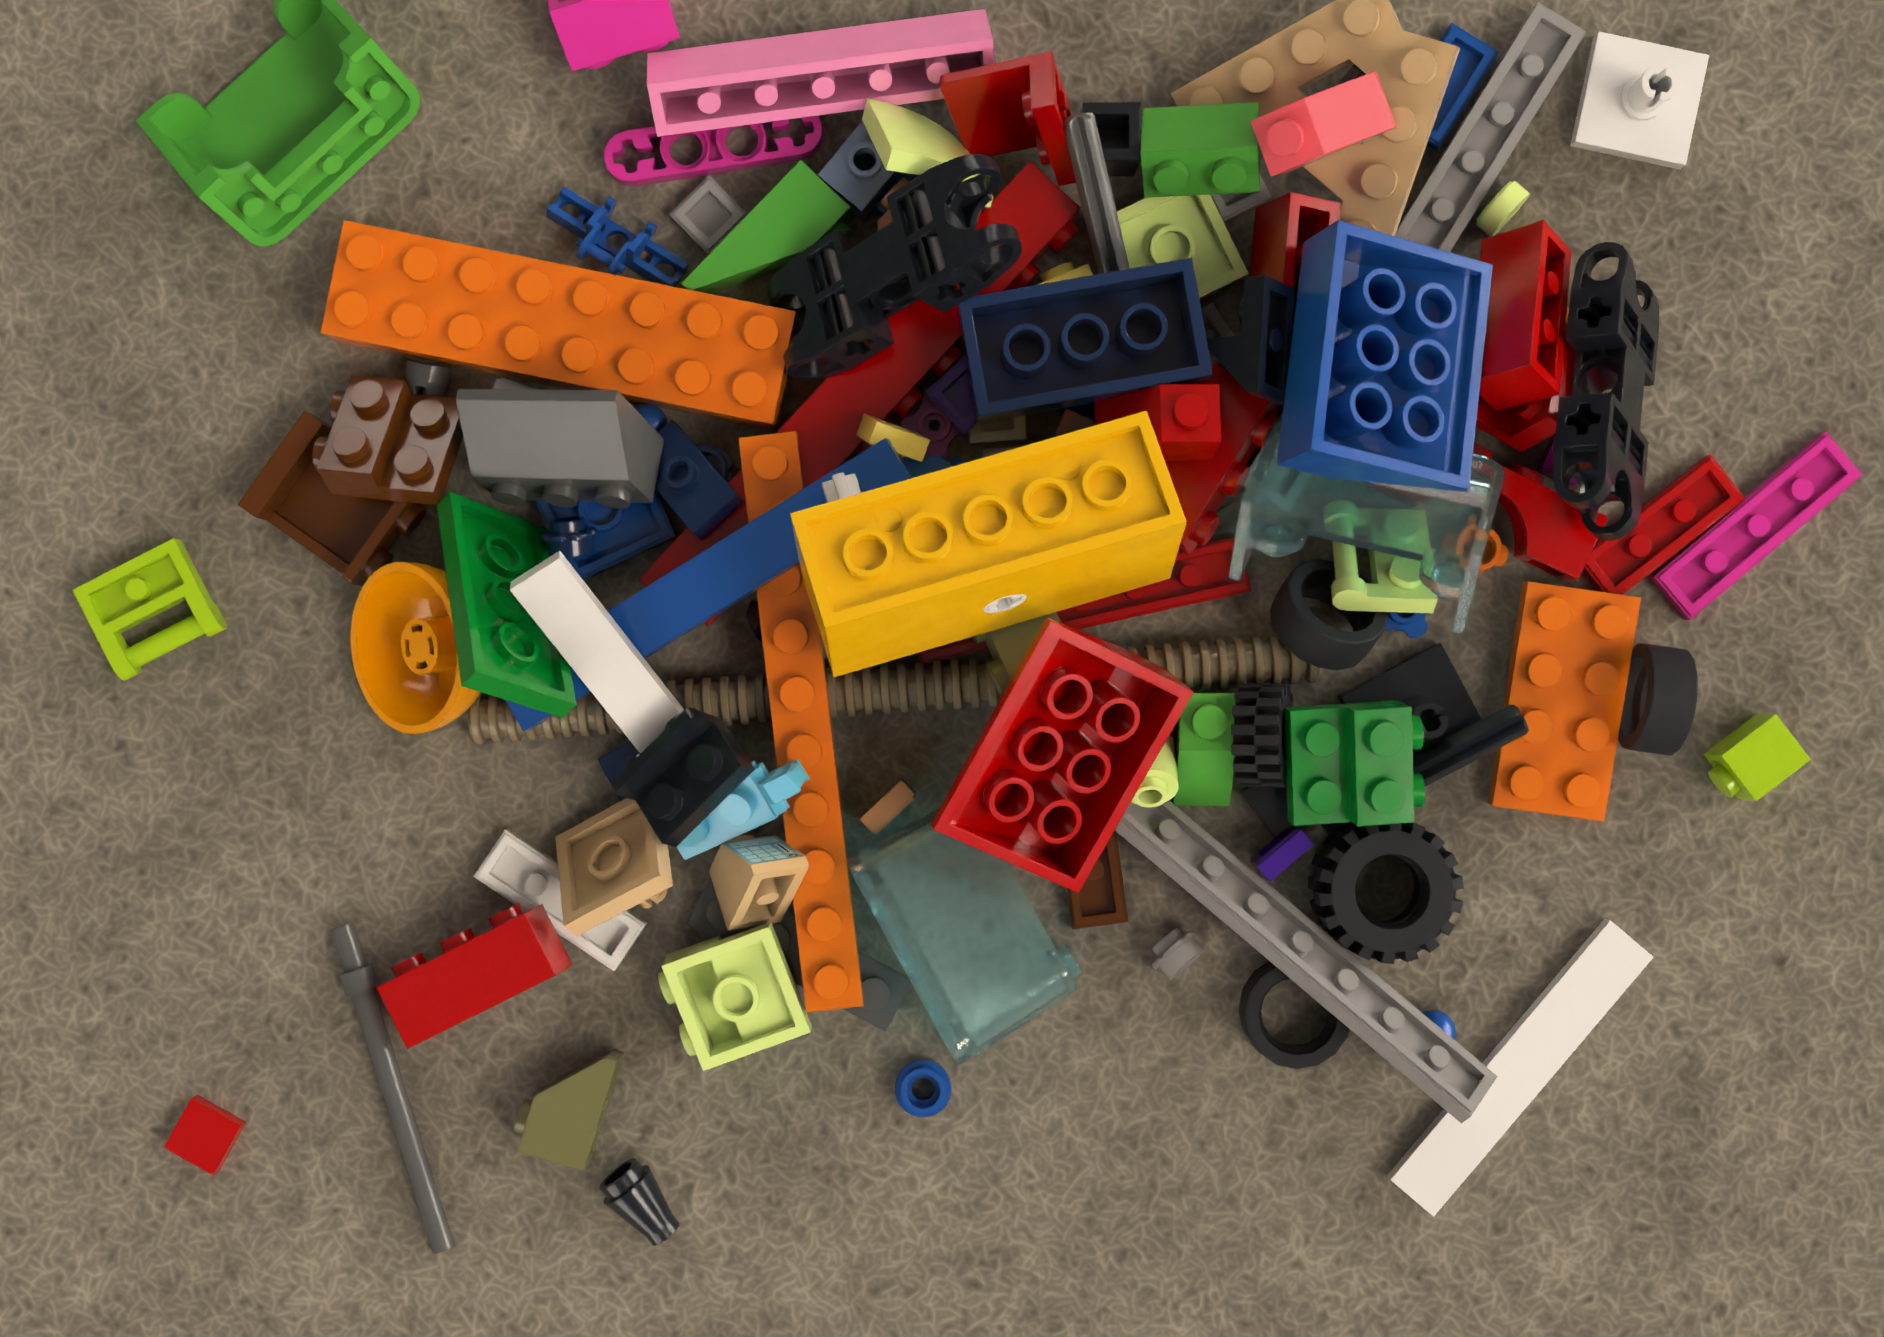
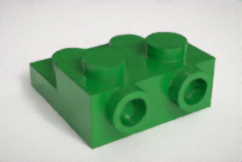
(1353, 763)

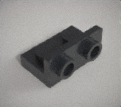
(684, 774)

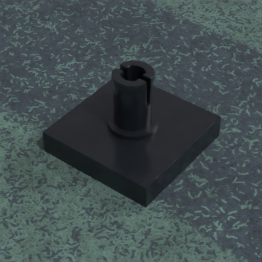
(1428, 686)

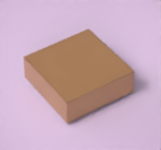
(888, 806)

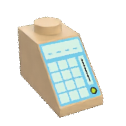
(756, 879)

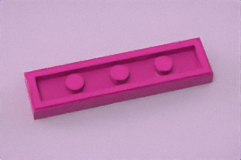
(1756, 526)

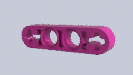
(714, 156)

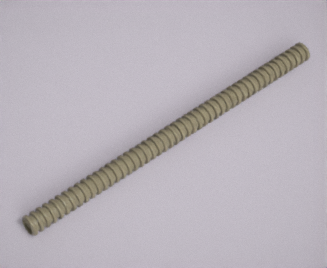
(901, 688)

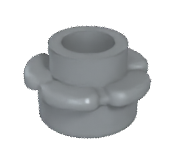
(1176, 952)

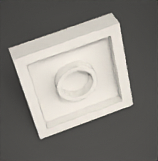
(1639, 100)

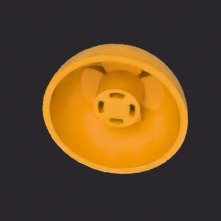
(408, 648)

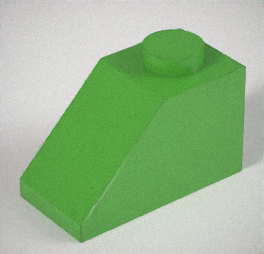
(1204, 750)

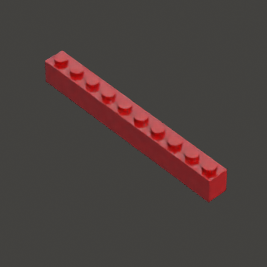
(891, 379)

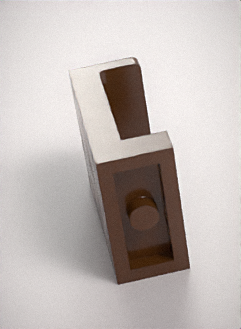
(340, 530)

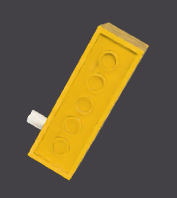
(987, 542)

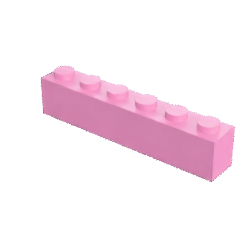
(813, 72)

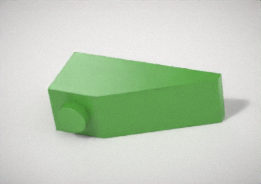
(773, 233)

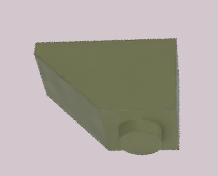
(569, 1114)

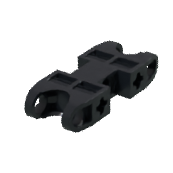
(909, 260)
(1600, 431)

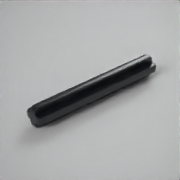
(1462, 749)

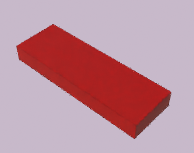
(1664, 527)

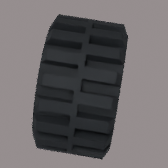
(1421, 920)

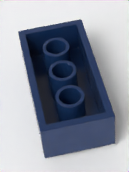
(1083, 339)

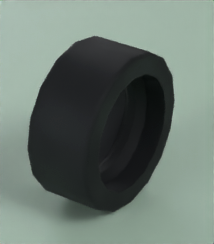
(1307, 634)
(1658, 699)
(1283, 1054)

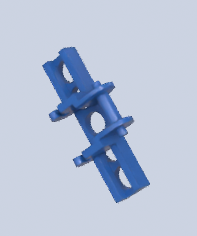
(594, 242)

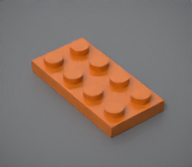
(1571, 688)

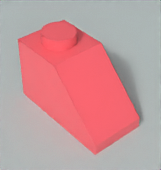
(1323, 124)

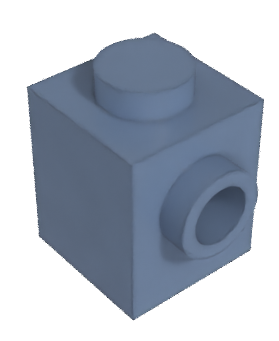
(858, 173)

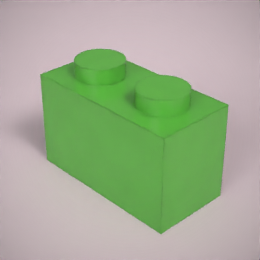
(1200, 150)

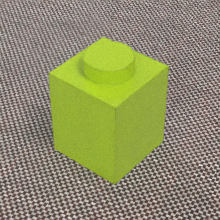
(1755, 758)

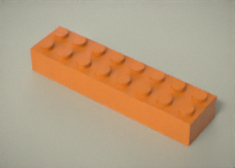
(559, 325)

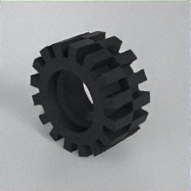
(1260, 734)

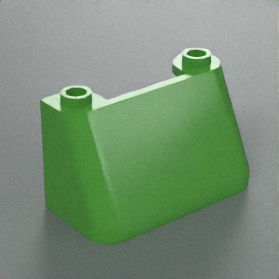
(288, 123)

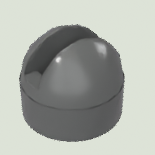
(429, 375)

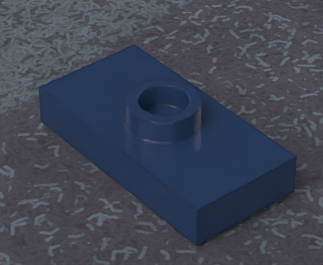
(693, 483)

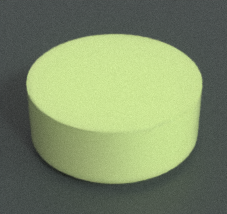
(1502, 208)

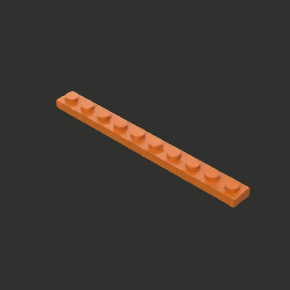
(804, 733)

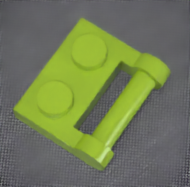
(141, 591)

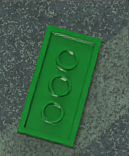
(495, 637)

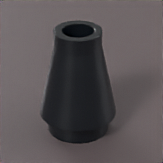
(638, 1200)

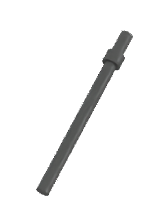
(359, 982)

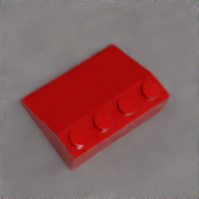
(1063, 754)

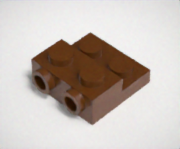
(389, 442)

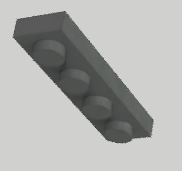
(881, 985)

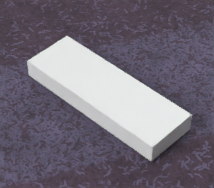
(532, 879)

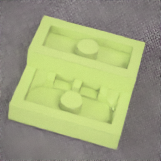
(909, 140)

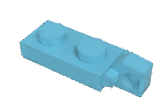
(750, 805)

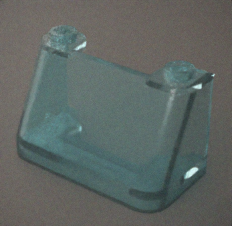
(962, 934)

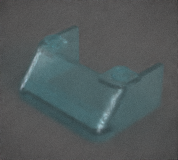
(1417, 523)

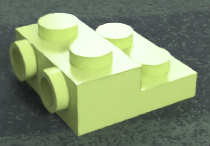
(733, 996)

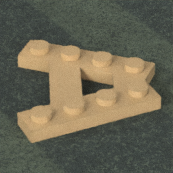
(1414, 75)

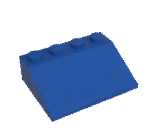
(1385, 361)

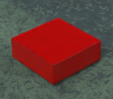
(205, 1134)

